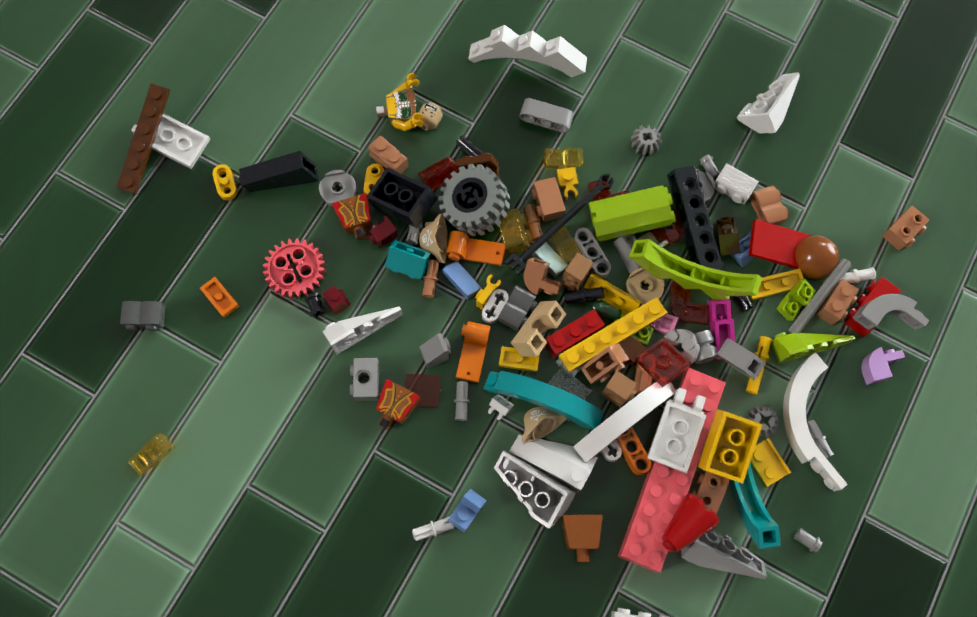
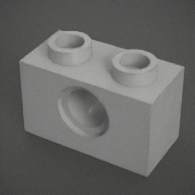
(369, 390)

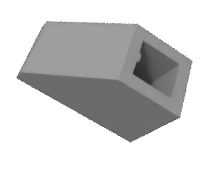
(435, 350)
(741, 359)

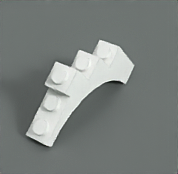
(532, 47)

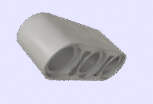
(546, 115)
(592, 246)

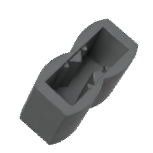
(517, 308)
(142, 315)

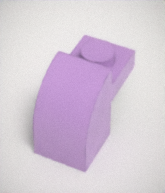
(876, 367)

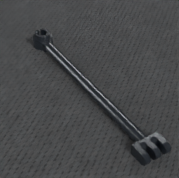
(519, 261)

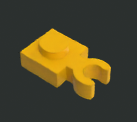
(568, 179)

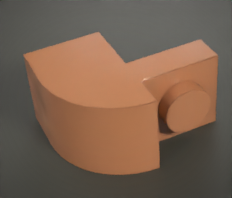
(536, 280)

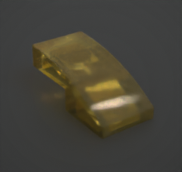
(564, 158)
(565, 245)

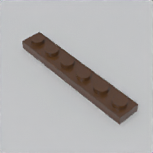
(143, 139)

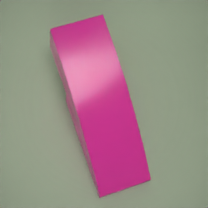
(720, 322)

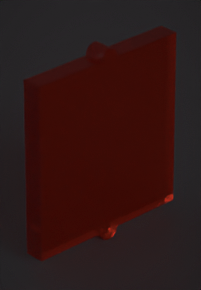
(426, 387)

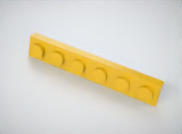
(612, 334)

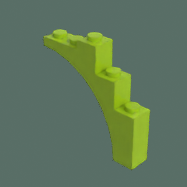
(689, 275)

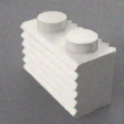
(735, 184)

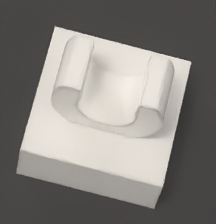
(501, 405)

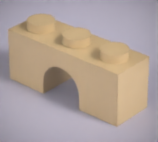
(529, 338)

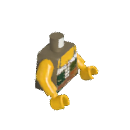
(402, 106)

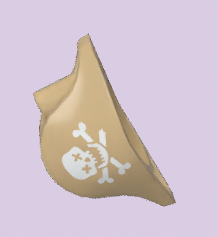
(435, 238)
(540, 423)

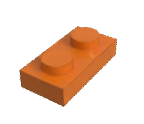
(219, 297)

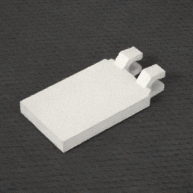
(179, 141)
(678, 432)

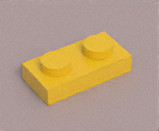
(511, 359)

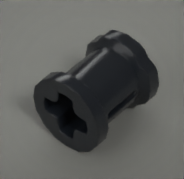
(315, 305)

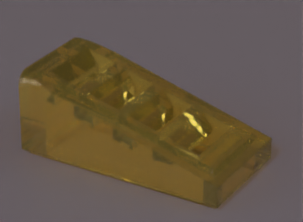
(163, 442)

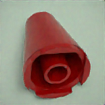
(688, 523)

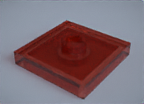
(663, 362)

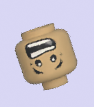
(432, 115)

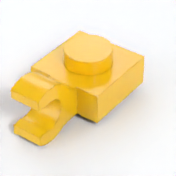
(484, 295)

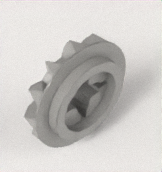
(772, 423)

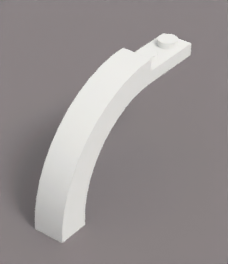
(796, 424)

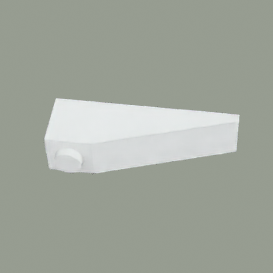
(771, 107)
(352, 330)
(555, 460)

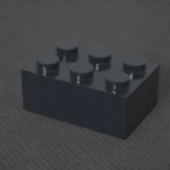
(402, 197)

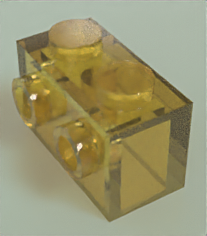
(514, 231)

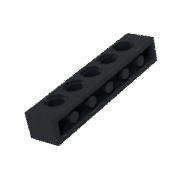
(687, 215)

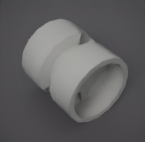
(707, 350)

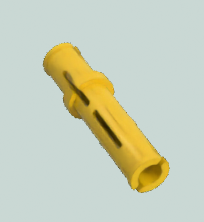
(762, 353)

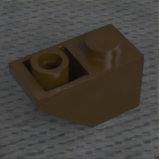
(728, 236)

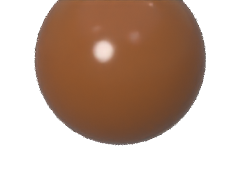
(816, 257)

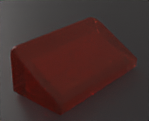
(438, 172)

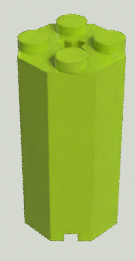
(631, 213)

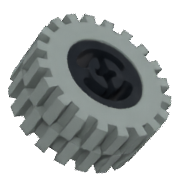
(484, 209)

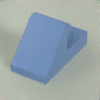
(467, 510)

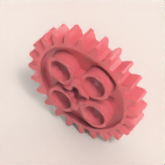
(310, 261)

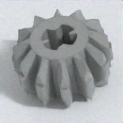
(639, 140)

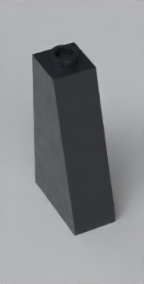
(279, 172)

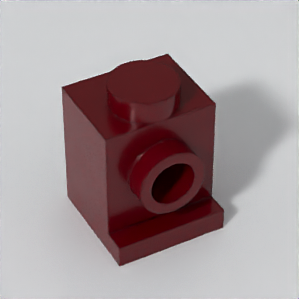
(382, 233)
(336, 299)

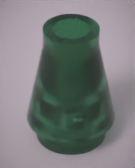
(606, 310)

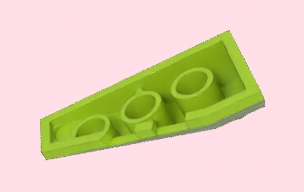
(803, 344)

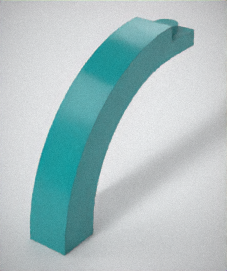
(546, 396)
(754, 515)

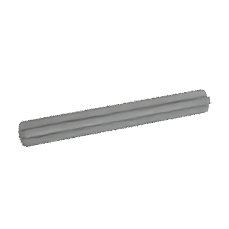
(820, 296)

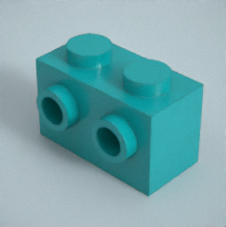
(407, 260)

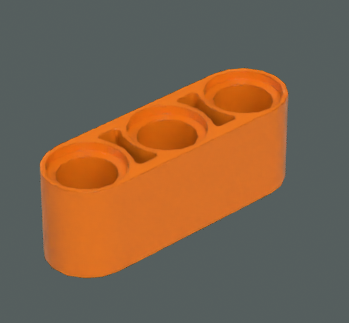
(632, 457)

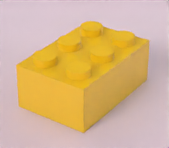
(729, 446)

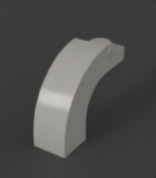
(894, 304)

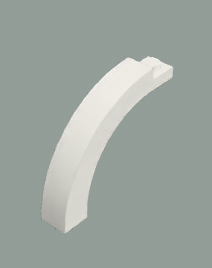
(623, 420)

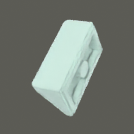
(548, 255)

